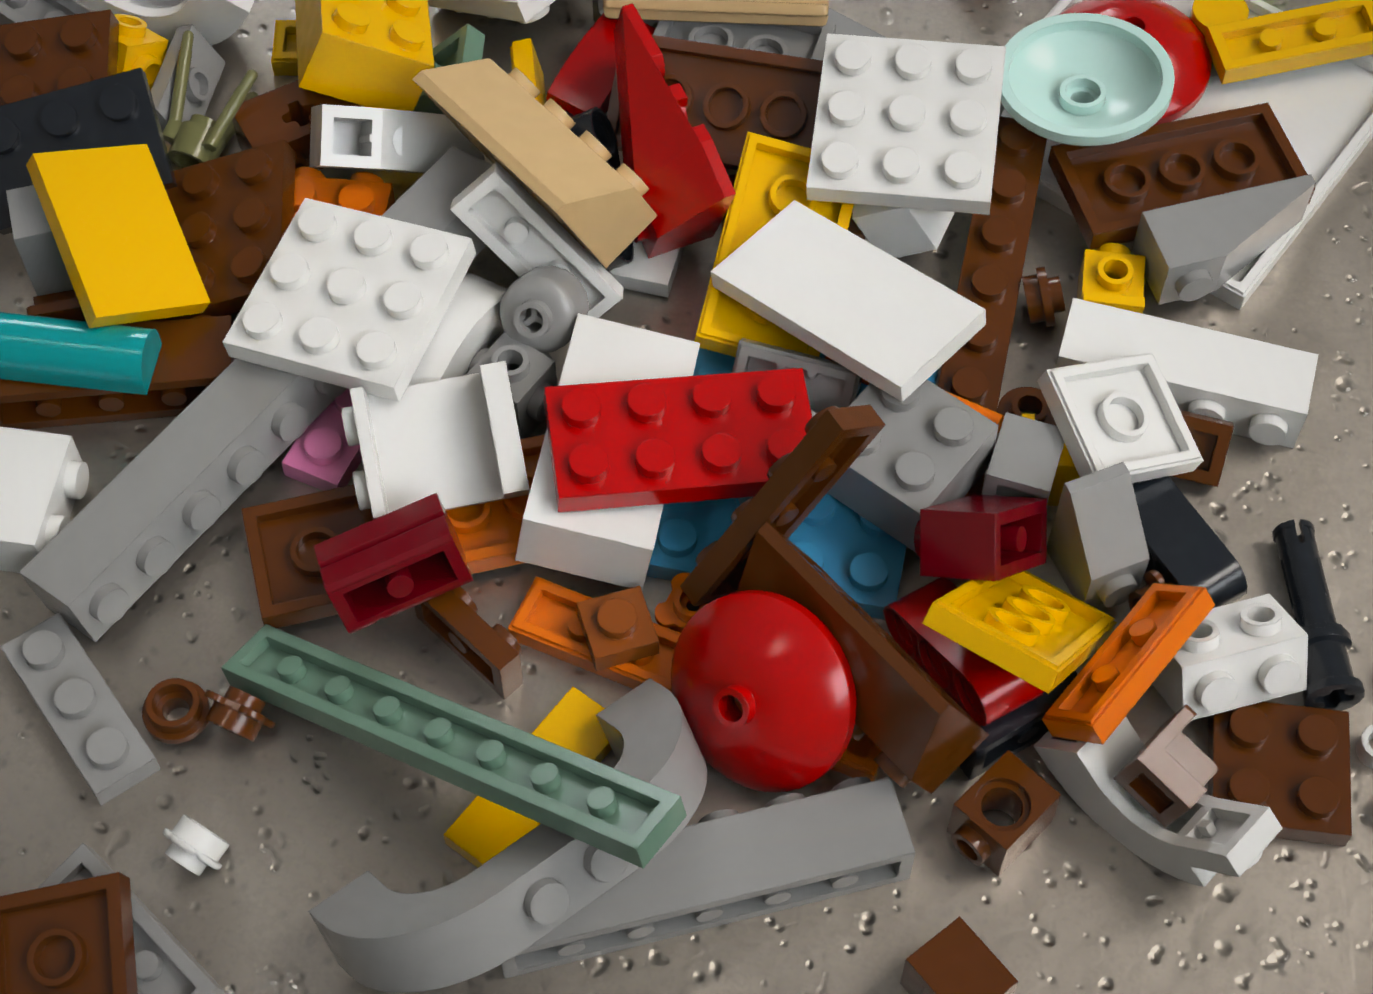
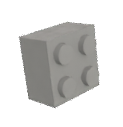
(921, 458)

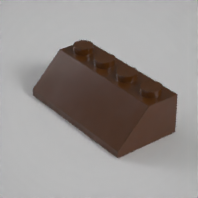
(898, 702)

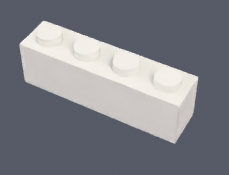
(1208, 371)

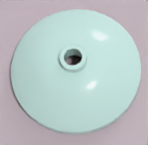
(1086, 79)

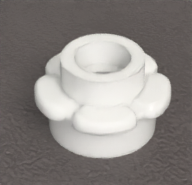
(195, 846)

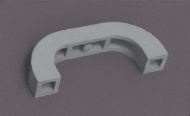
(521, 893)

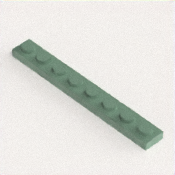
(459, 745)

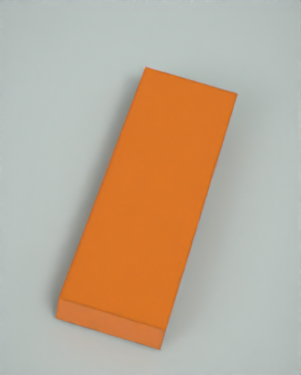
(1128, 663)

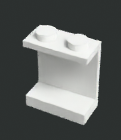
(439, 439)

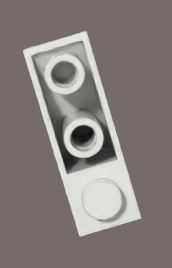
(382, 139)

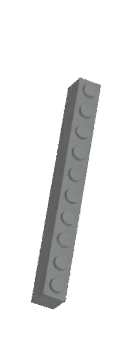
(205, 457)

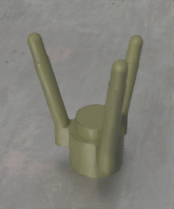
(201, 136)

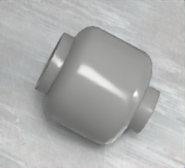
(543, 308)

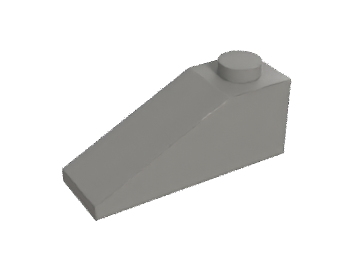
(1209, 240)

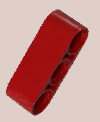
(971, 680)

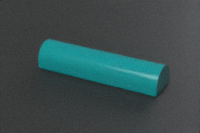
(75, 356)

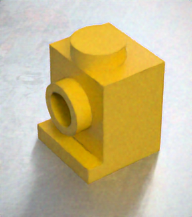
(1112, 277)

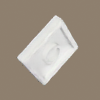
(1120, 414)

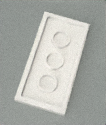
(849, 299)

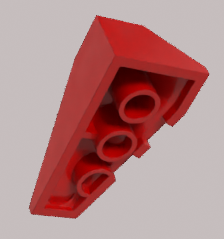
(661, 146)

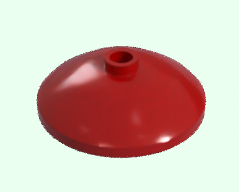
(1178, 37)
(785, 675)

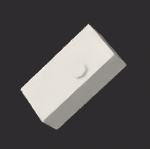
(609, 542)

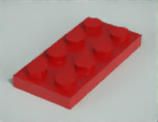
(672, 437)

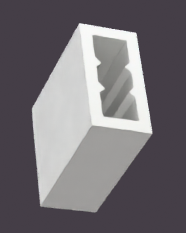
(37, 491)

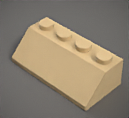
(539, 150)

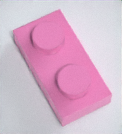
(322, 452)

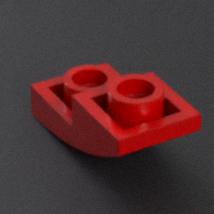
(589, 70)

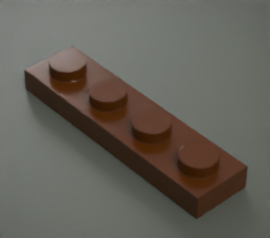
(793, 490)

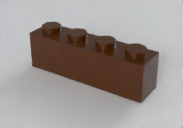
(187, 364)

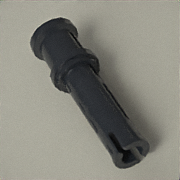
(1328, 663)

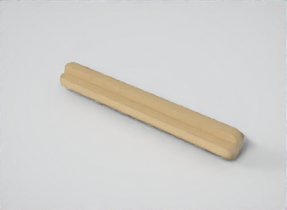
(760, 12)

